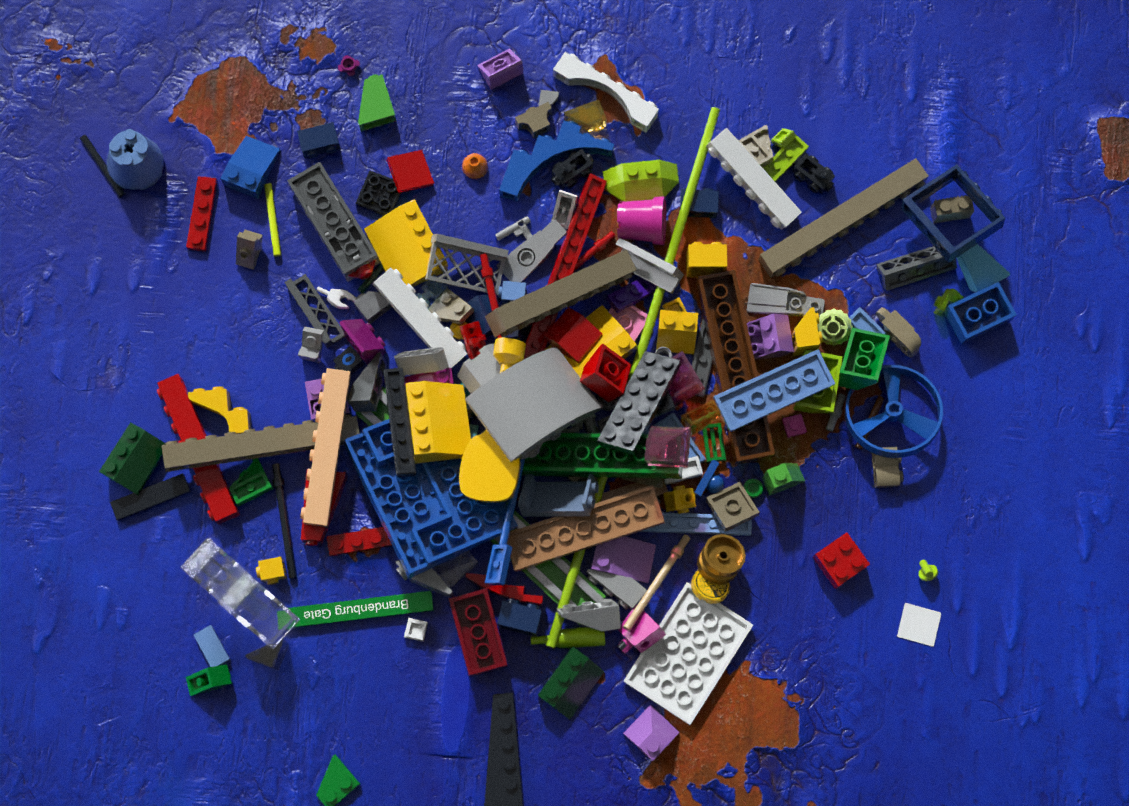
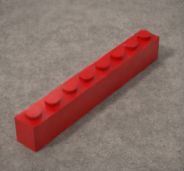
(188, 425)

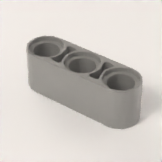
(422, 361)

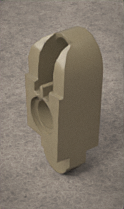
(900, 331)

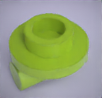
(927, 572)

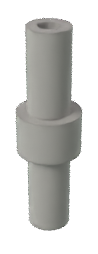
(837, 412)

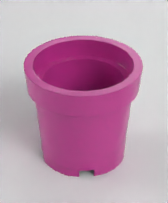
(643, 220)

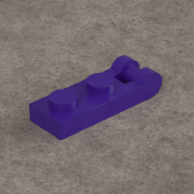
(630, 294)

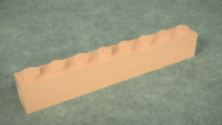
(327, 447)

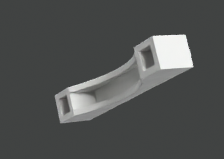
(574, 72)

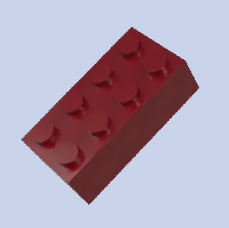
(478, 632)

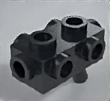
(566, 173)
(818, 177)

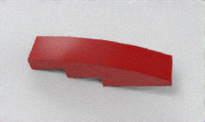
(505, 591)

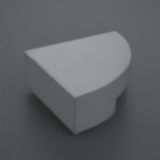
(548, 96)

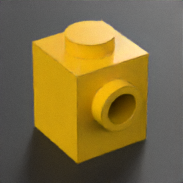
(271, 570)

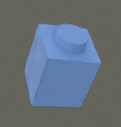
(511, 291)

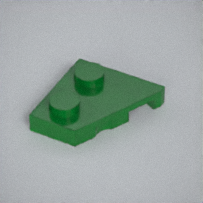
(250, 484)

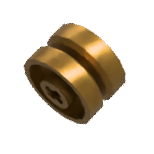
(721, 559)

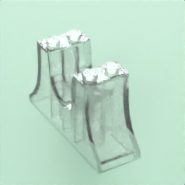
(240, 593)

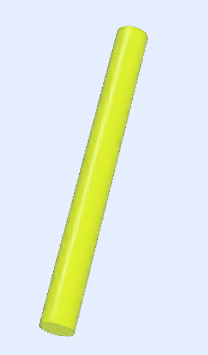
(272, 220)

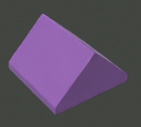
(501, 68)

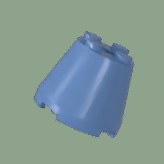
(134, 160)

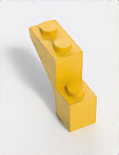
(219, 402)

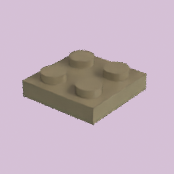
(732, 506)

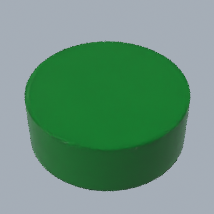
(753, 488)

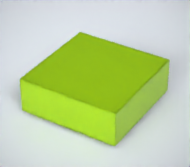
(783, 138)

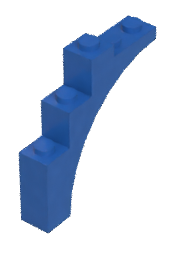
(547, 150)

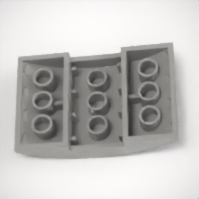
(532, 402)

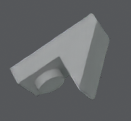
(311, 345)

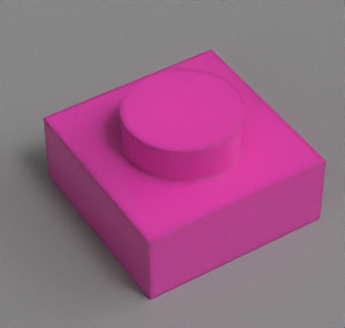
(794, 425)

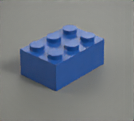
(980, 313)

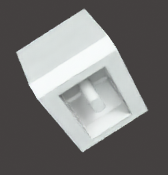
(564, 208)

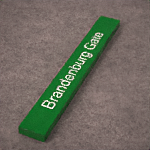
(363, 608)

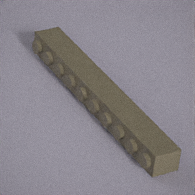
(842, 218)
(247, 445)

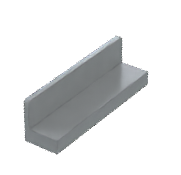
(652, 268)

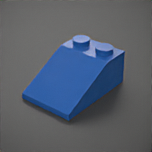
(250, 167)

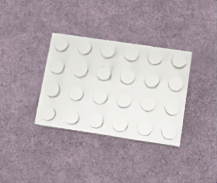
(690, 657)

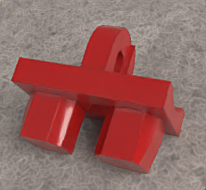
(473, 345)

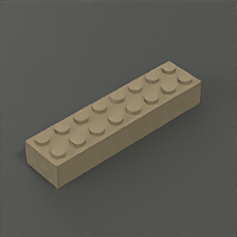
(561, 294)

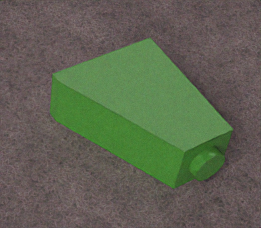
(375, 104)
(782, 477)

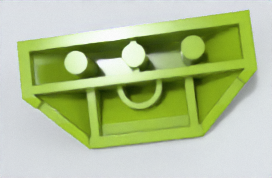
(641, 180)

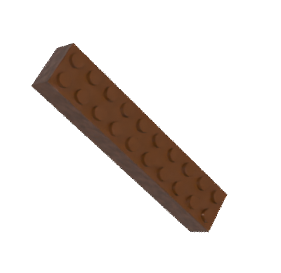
(732, 357)

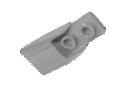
(532, 252)
(781, 300)

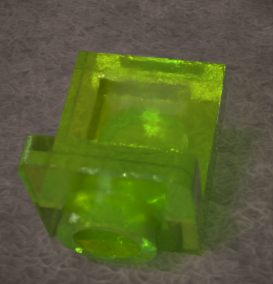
(942, 301)

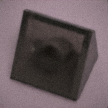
(269, 657)

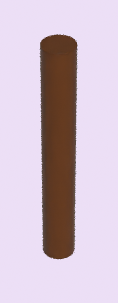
(875, 410)

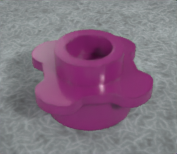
(347, 60)

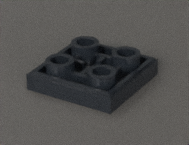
(378, 194)

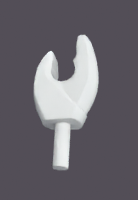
(335, 296)

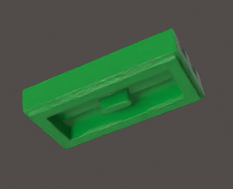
(721, 443)

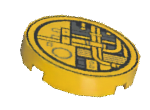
(708, 591)

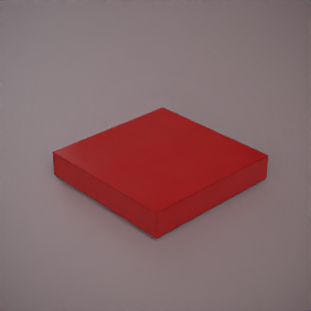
(410, 171)

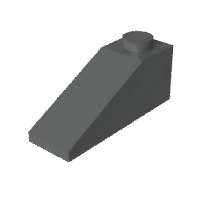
(367, 387)

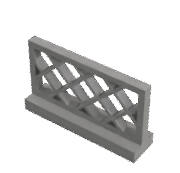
(464, 247)

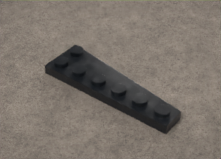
(503, 769)

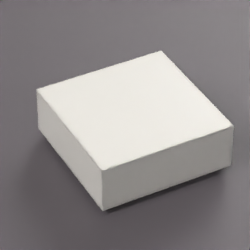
(416, 629)

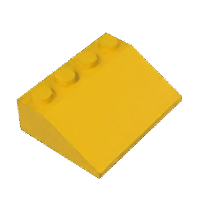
(405, 243)
(613, 337)
(437, 420)

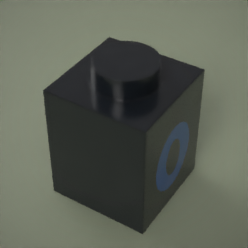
(348, 361)

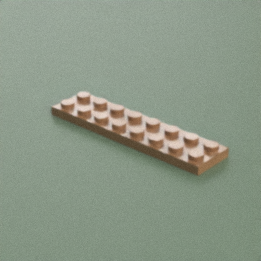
(571, 534)

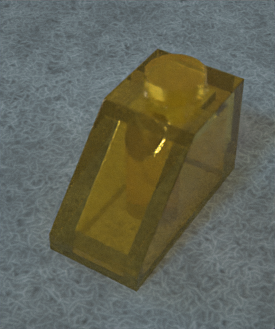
(588, 116)

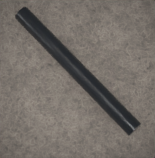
(101, 164)

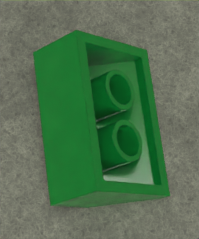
(863, 359)

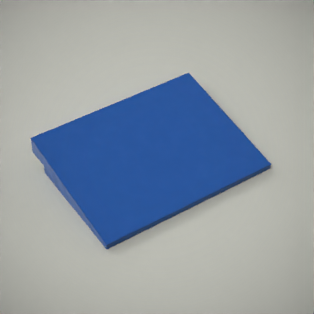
(422, 513)

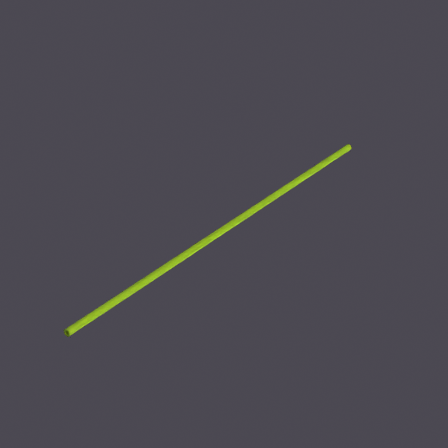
(643, 345)

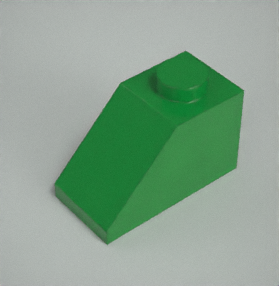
(208, 679)

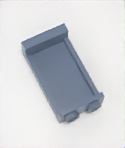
(557, 498)

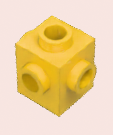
(679, 499)

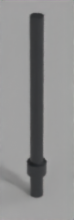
(278, 484)

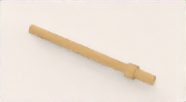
(676, 553)

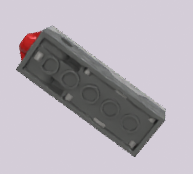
(334, 222)

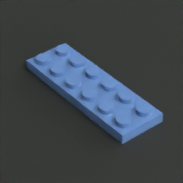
(774, 390)

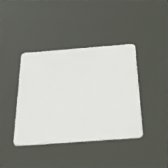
(919, 624)

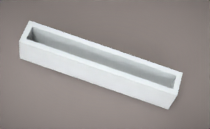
(753, 179)
(417, 316)

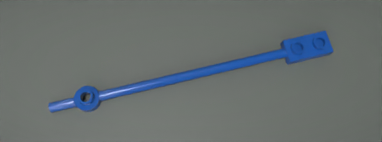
(501, 553)

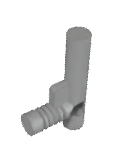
(516, 229)

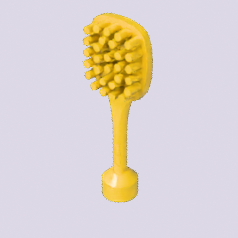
(484, 468)

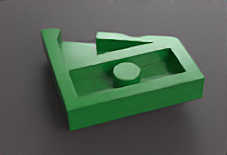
(336, 783)

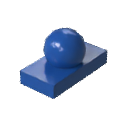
(711, 482)

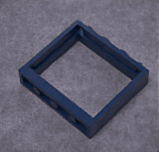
(931, 232)

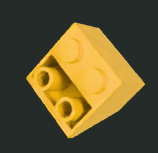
(806, 334)

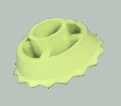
(834, 326)

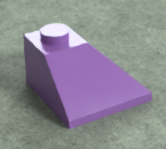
(651, 733)

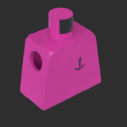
(642, 634)

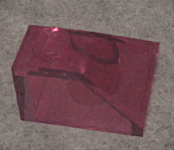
(668, 446)

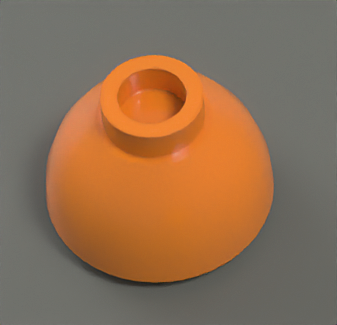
(474, 166)

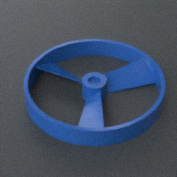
(894, 412)

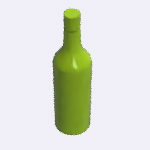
(575, 638)

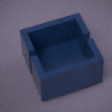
(519, 617)

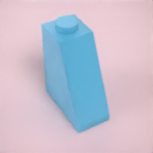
(980, 269)

